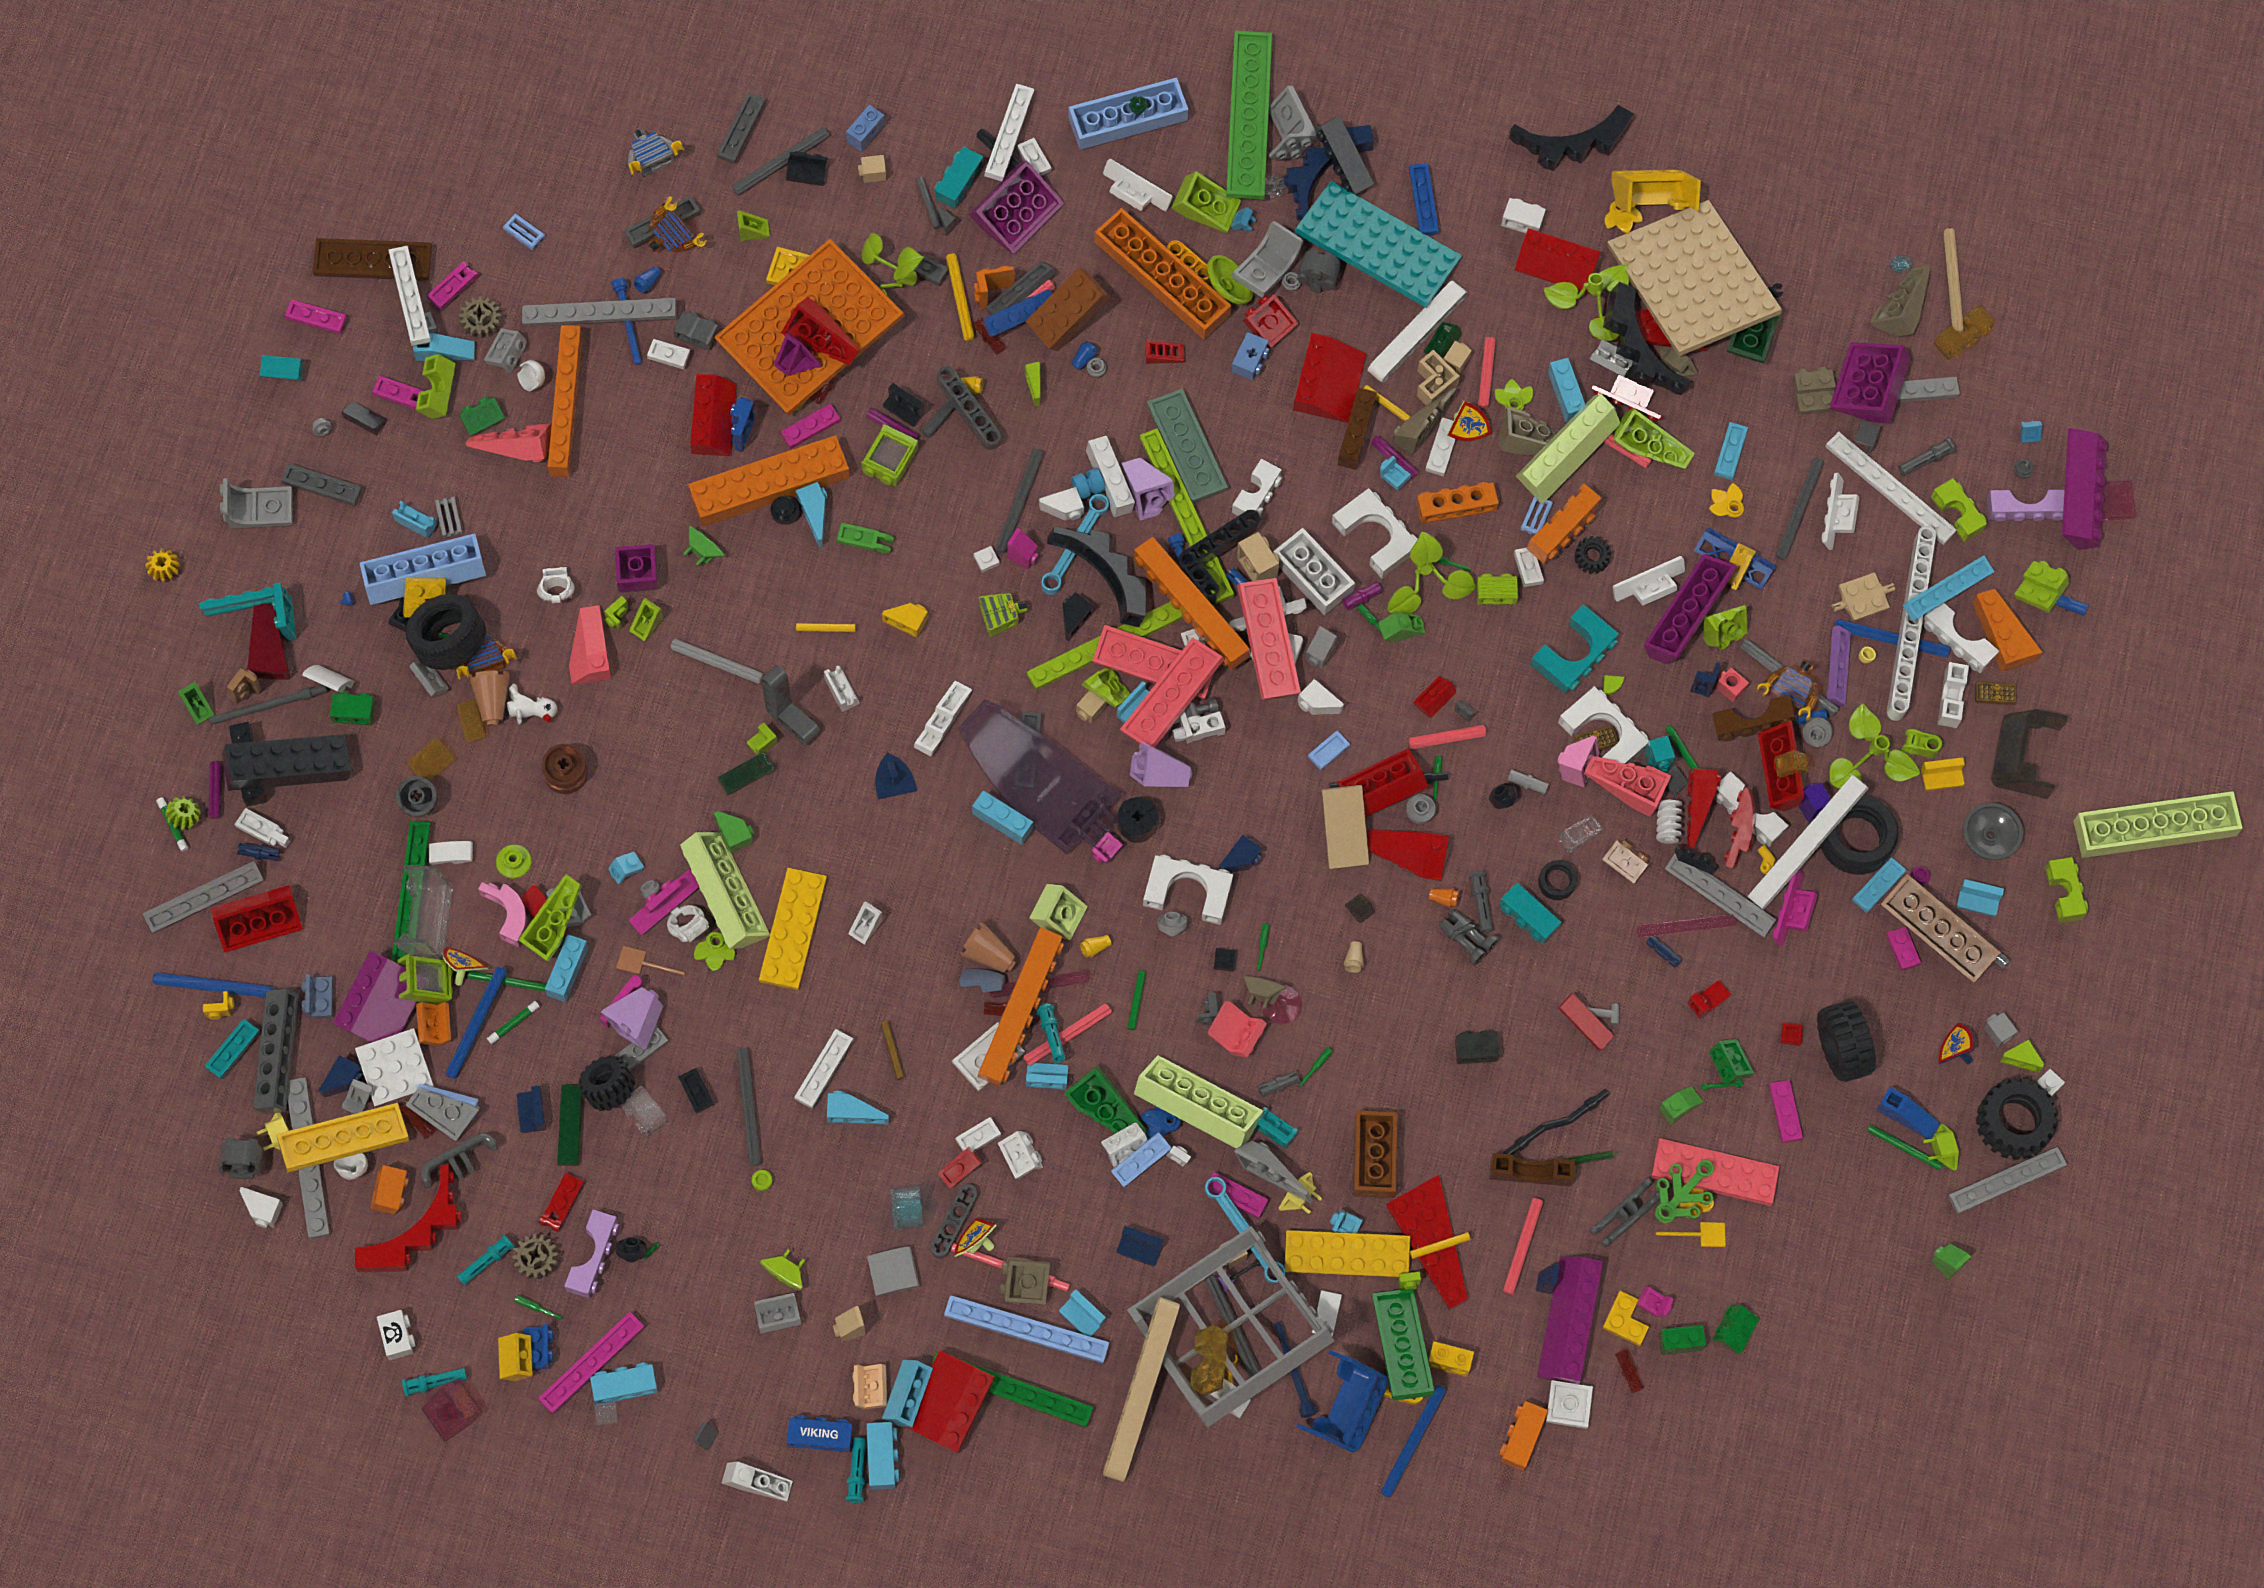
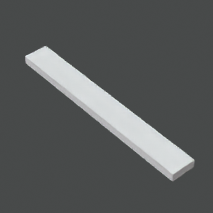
(1889, 487)
(1808, 842)

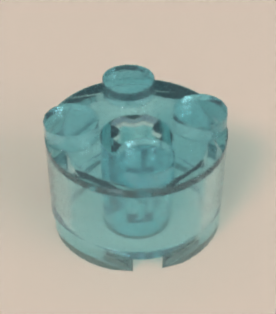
(906, 1207)

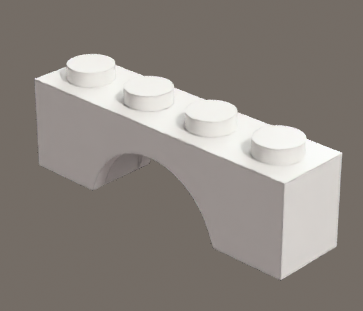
(1117, 490)
(1976, 653)
(1767, 827)

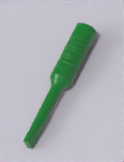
(1444, 561)
(1367, 614)
(1437, 769)
(1263, 942)
(1317, 1064)
(534, 1306)

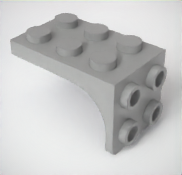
(1292, 125)
(1270, 260)
(256, 506)

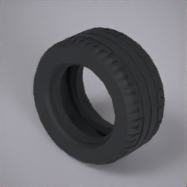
(457, 647)
(1870, 861)

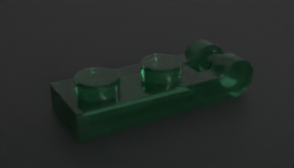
(746, 773)

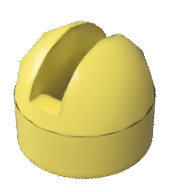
(1868, 656)

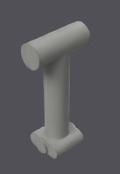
(1613, 1013)

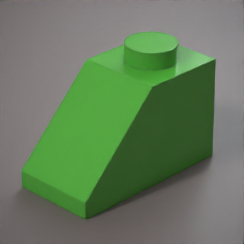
(734, 831)
(1680, 1104)
(1950, 1259)

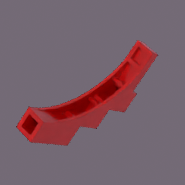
(394, 1254)

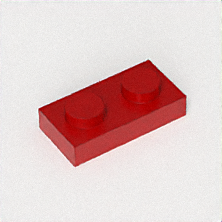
(959, 1167)

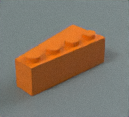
(1565, 525)
(2005, 631)

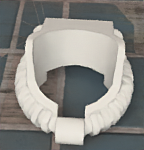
(552, 578)
(693, 928)

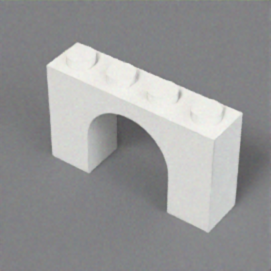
(1369, 508)
(1596, 706)
(1167, 871)

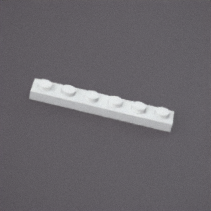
(1009, 132)
(409, 295)

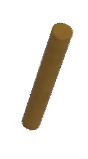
(892, 1050)

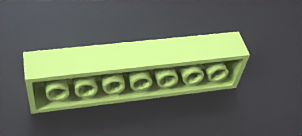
(2157, 824)

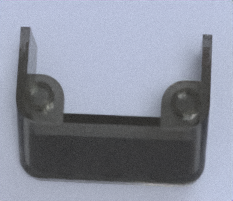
(2008, 767)

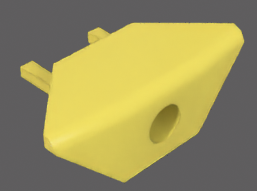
(274, 1127)
(1292, 1202)

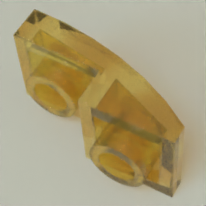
(471, 720)

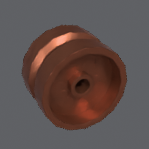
(564, 768)

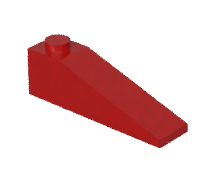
(820, 332)
(1702, 788)
(1412, 851)

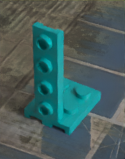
(271, 595)

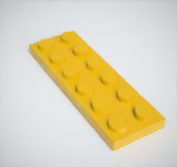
(792, 929)
(342, 1137)
(1346, 1253)

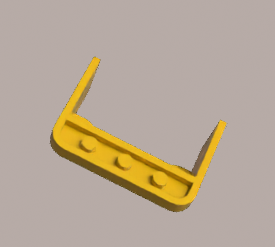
(1654, 188)

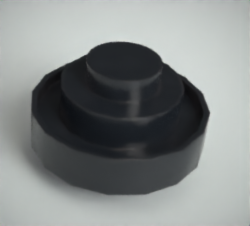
(784, 510)
(1503, 796)
(631, 1249)

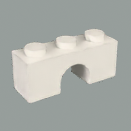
(1266, 478)
(1952, 691)

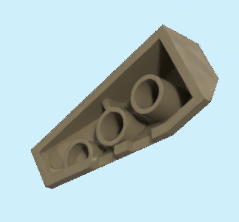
(1904, 306)
(1417, 427)
(1523, 434)

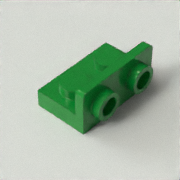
(481, 415)
(1730, 1061)

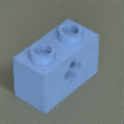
(865, 128)
(1243, 363)

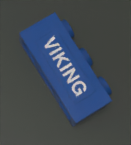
(819, 1434)

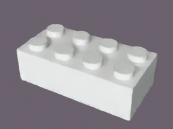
(1314, 571)

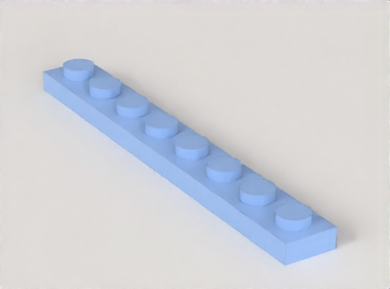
(1026, 1329)

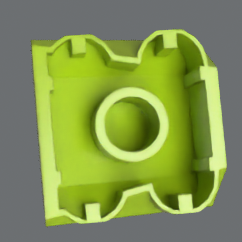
(1725, 627)
(1107, 687)

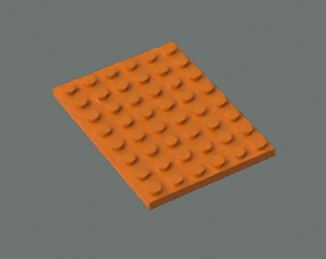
(840, 290)

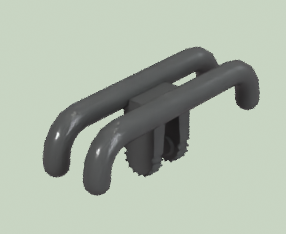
(455, 1152)
(1626, 1213)

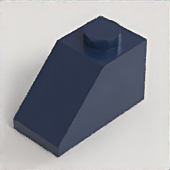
(1242, 856)
(340, 1077)

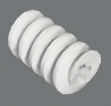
(1667, 821)

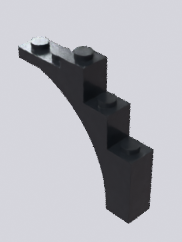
(1577, 146)
(1645, 367)
(1094, 548)

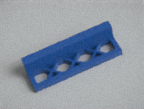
(1729, 546)

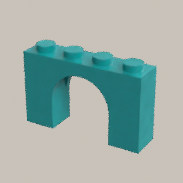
(1565, 673)

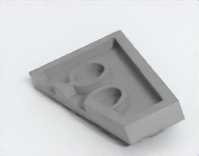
(442, 1111)

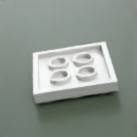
(393, 1066)

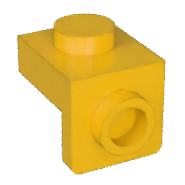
(217, 1010)

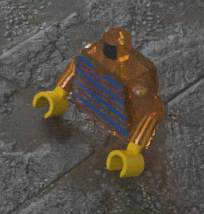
(671, 230)
(488, 658)
(1797, 683)

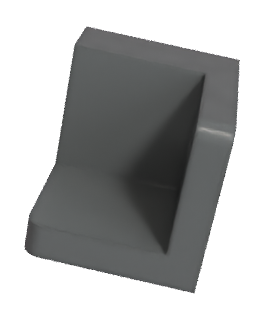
(1867, 434)

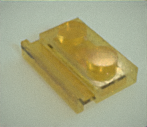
(430, 760)

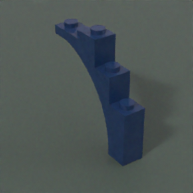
(1302, 179)

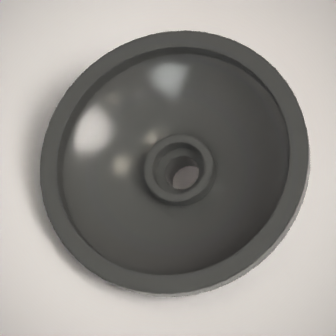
(1993, 820)

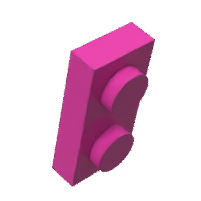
(1903, 948)

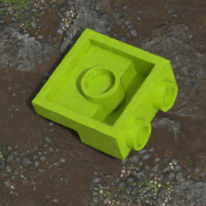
(2042, 586)

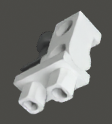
(1197, 727)

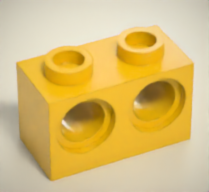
(1450, 1359)

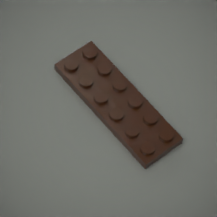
(367, 258)

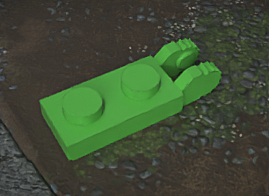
(863, 538)

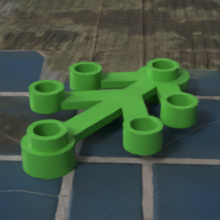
(1681, 1194)

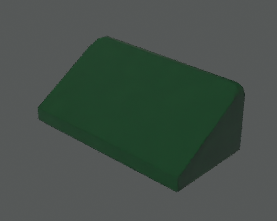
(1443, 339)

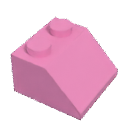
(1575, 760)

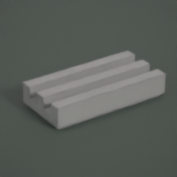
(445, 503)

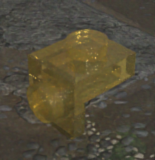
(1791, 763)

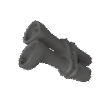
(1465, 927)

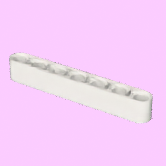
(1417, 331)

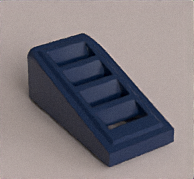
(1547, 1279)

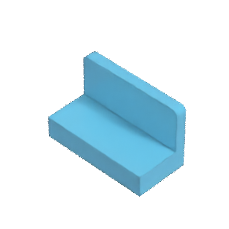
(1129, 705)
(1979, 897)
(1047, 1076)
(1082, 1314)

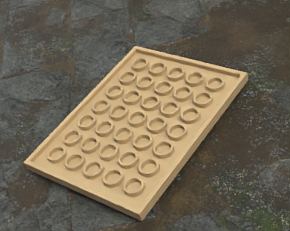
(1694, 278)

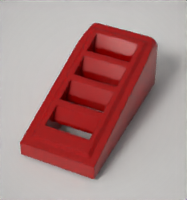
(1159, 345)

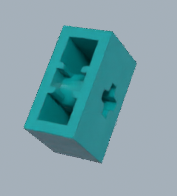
(1660, 754)

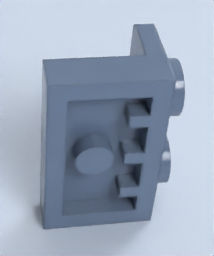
(318, 997)

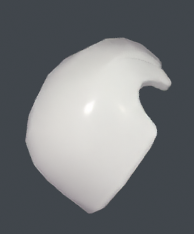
(531, 376)
(352, 1166)

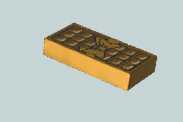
(1995, 693)
(1605, 737)

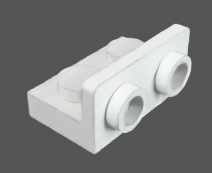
(1124, 1143)
(1020, 1154)

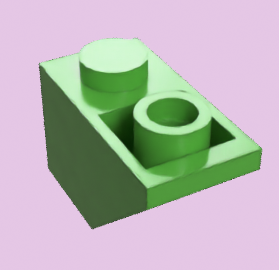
(1401, 626)

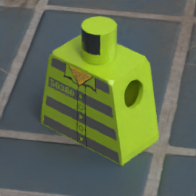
(1000, 612)

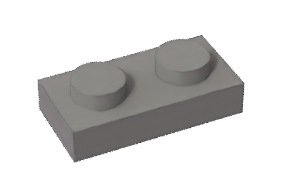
(429, 678)

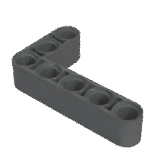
(779, 706)

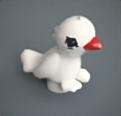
(525, 707)

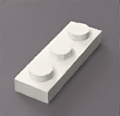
(1441, 449)

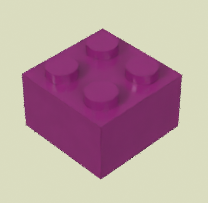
(636, 568)

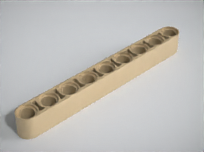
(1141, 1389)

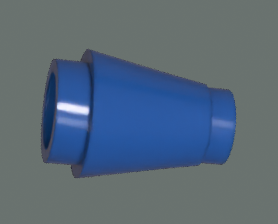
(646, 280)
(1084, 354)

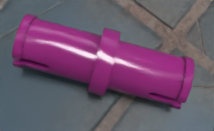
(1361, 596)

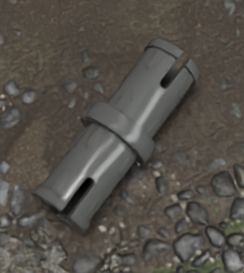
(1278, 1083)

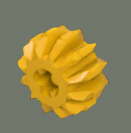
(168, 559)

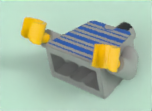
(651, 152)

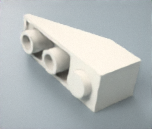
(756, 1481)

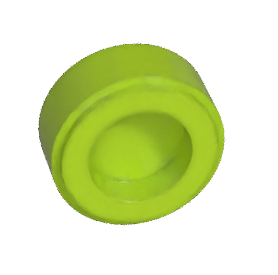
(762, 1180)

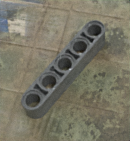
(967, 398)

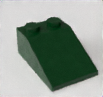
(1754, 340)

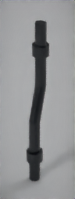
(1589, 1105)

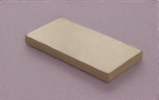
(1345, 826)

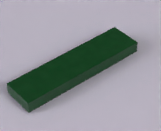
(569, 1125)

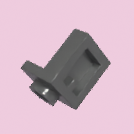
(1210, 1006)

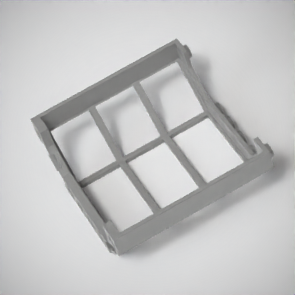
(1267, 1376)

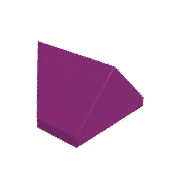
(794, 357)

